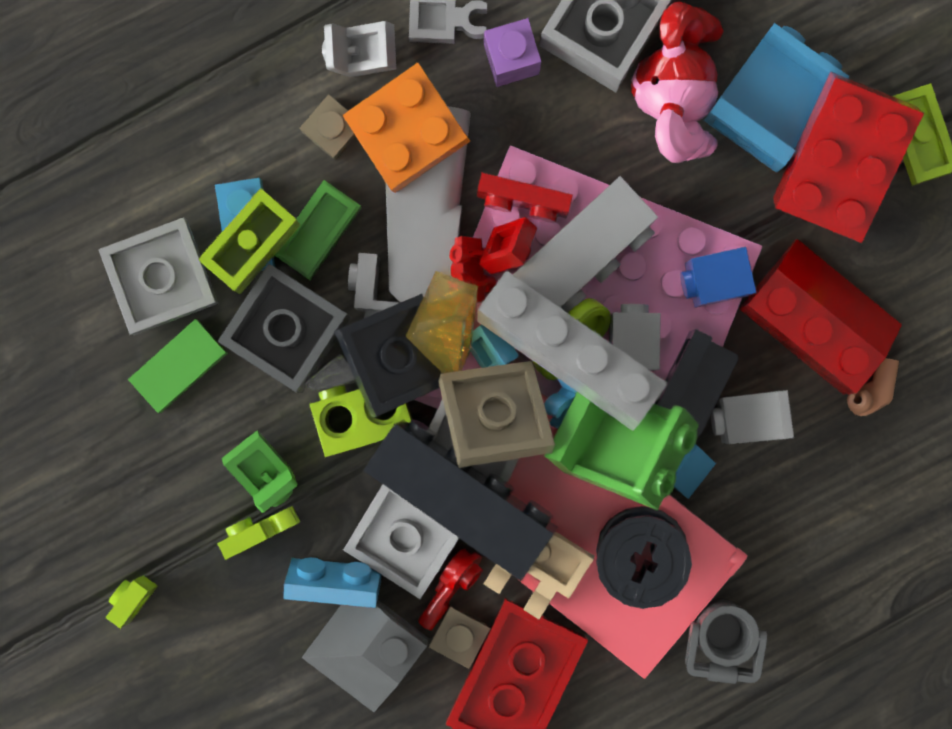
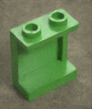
(620, 460)

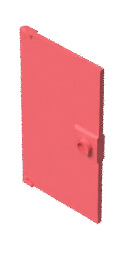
(581, 512)

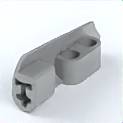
(425, 222)

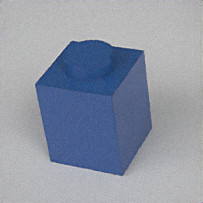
(718, 277)

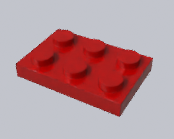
(517, 673)

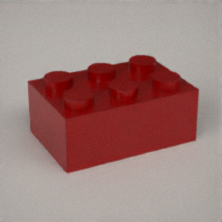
(847, 157)

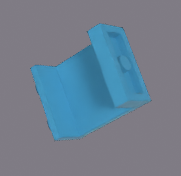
(773, 96)

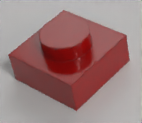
(508, 246)

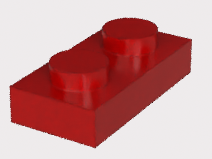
(542, 202)

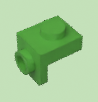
(261, 471)

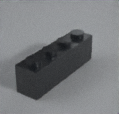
(462, 498)

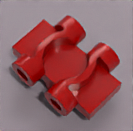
(466, 267)

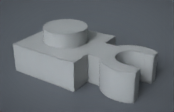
(439, 19)

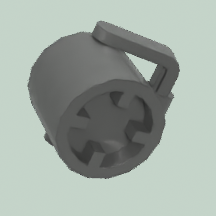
(729, 639)

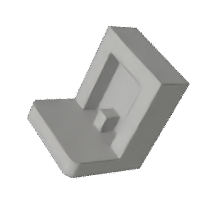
(359, 48)
(364, 280)

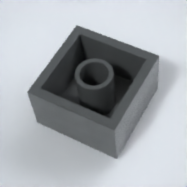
(284, 329)

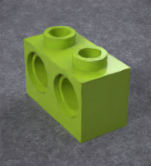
(364, 428)

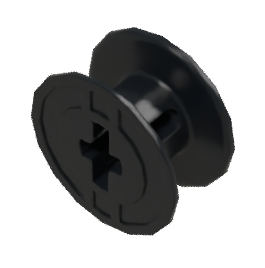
(656, 580)

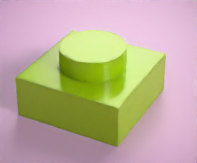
(129, 600)

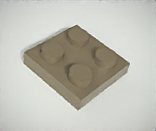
(496, 413)

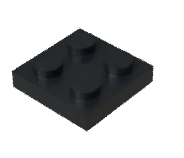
(385, 361)

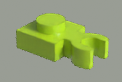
(246, 534)

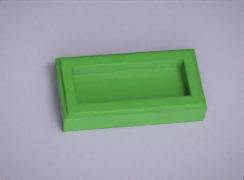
(322, 226)
(178, 366)

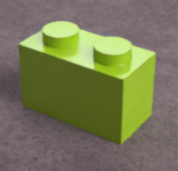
(249, 241)

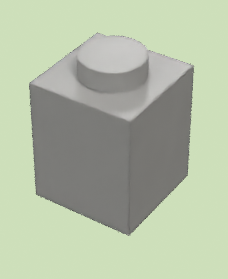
(637, 334)

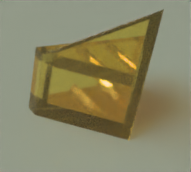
(445, 322)

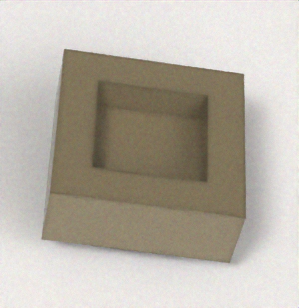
(329, 128)
(459, 636)

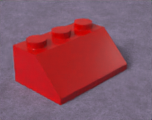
(822, 319)

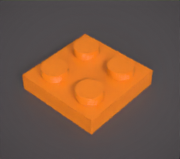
(406, 128)

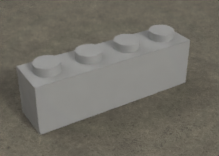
(589, 246)
(570, 351)

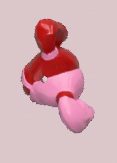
(685, 83)

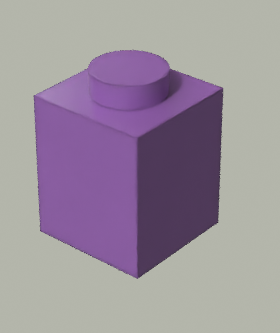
(512, 52)

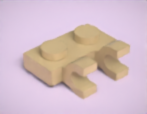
(557, 568)

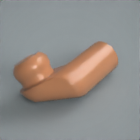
(877, 392)

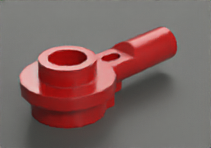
(460, 572)

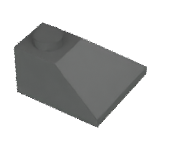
(366, 651)

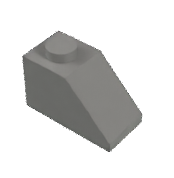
(753, 417)

